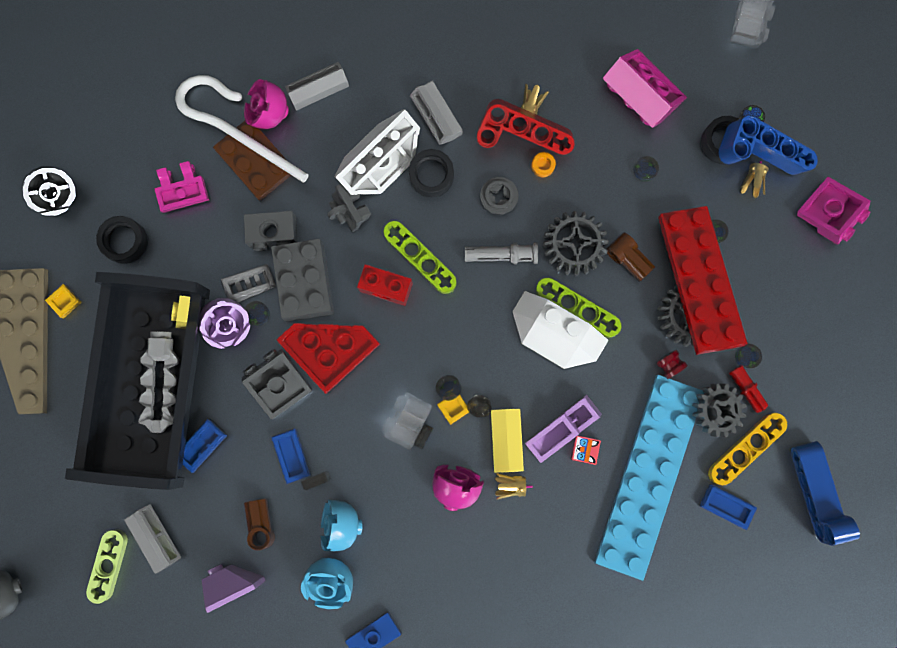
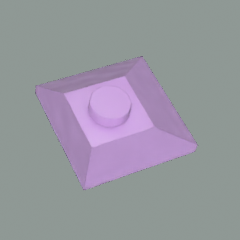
(228, 584)

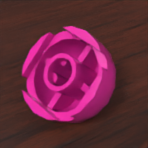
(266, 106)
(456, 488)

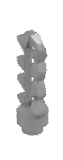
(159, 349)

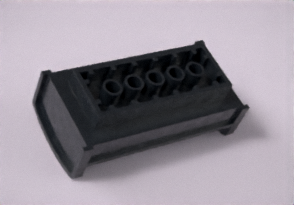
(110, 439)

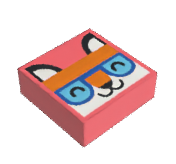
(585, 450)

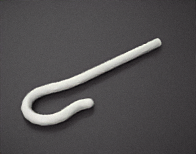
(226, 127)

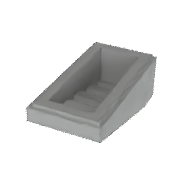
(244, 276)

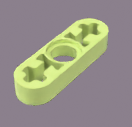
(108, 585)

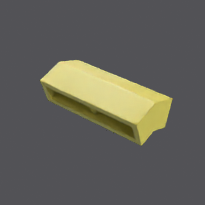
(507, 440)

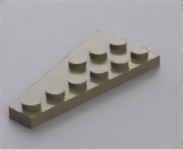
(25, 336)

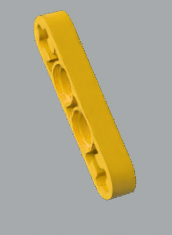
(746, 447)

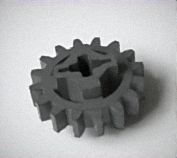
(710, 410)

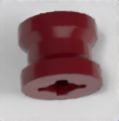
(671, 364)

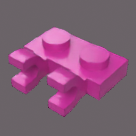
(182, 193)

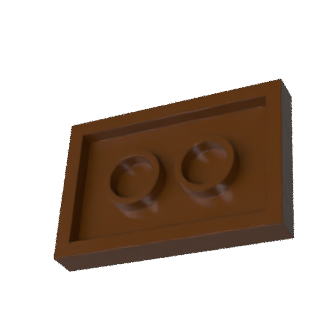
(253, 169)

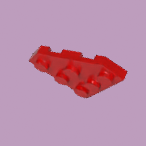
(327, 350)

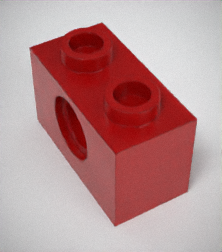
(385, 285)

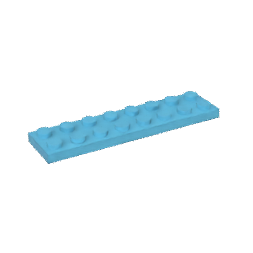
(648, 478)

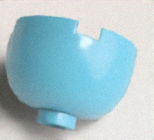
(339, 525)
(328, 583)

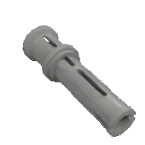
(513, 253)

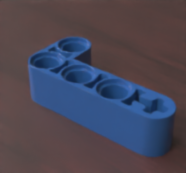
(756, 137)
(821, 496)

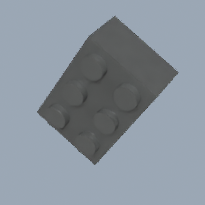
(302, 280)

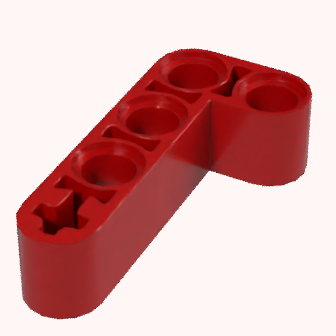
(527, 131)

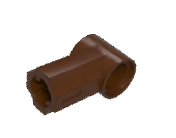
(626, 252)
(258, 520)

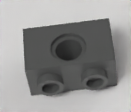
(258, 224)

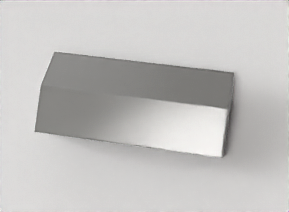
(317, 86)
(436, 113)
(152, 538)

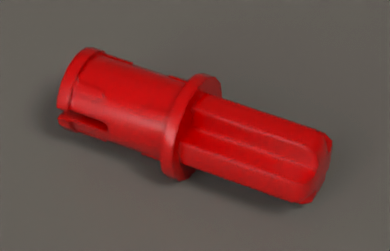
(748, 388)

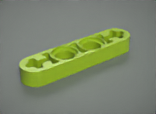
(422, 255)
(579, 304)

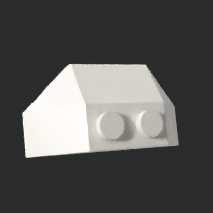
(380, 156)
(556, 332)

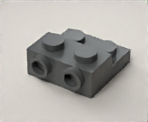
(275, 383)

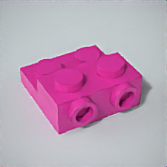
(835, 210)

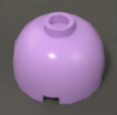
(223, 322)

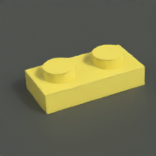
(180, 312)

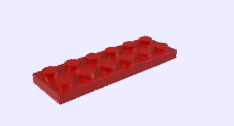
(702, 280)

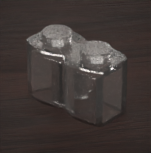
(751, 22)
(407, 421)

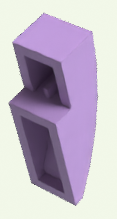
(563, 428)

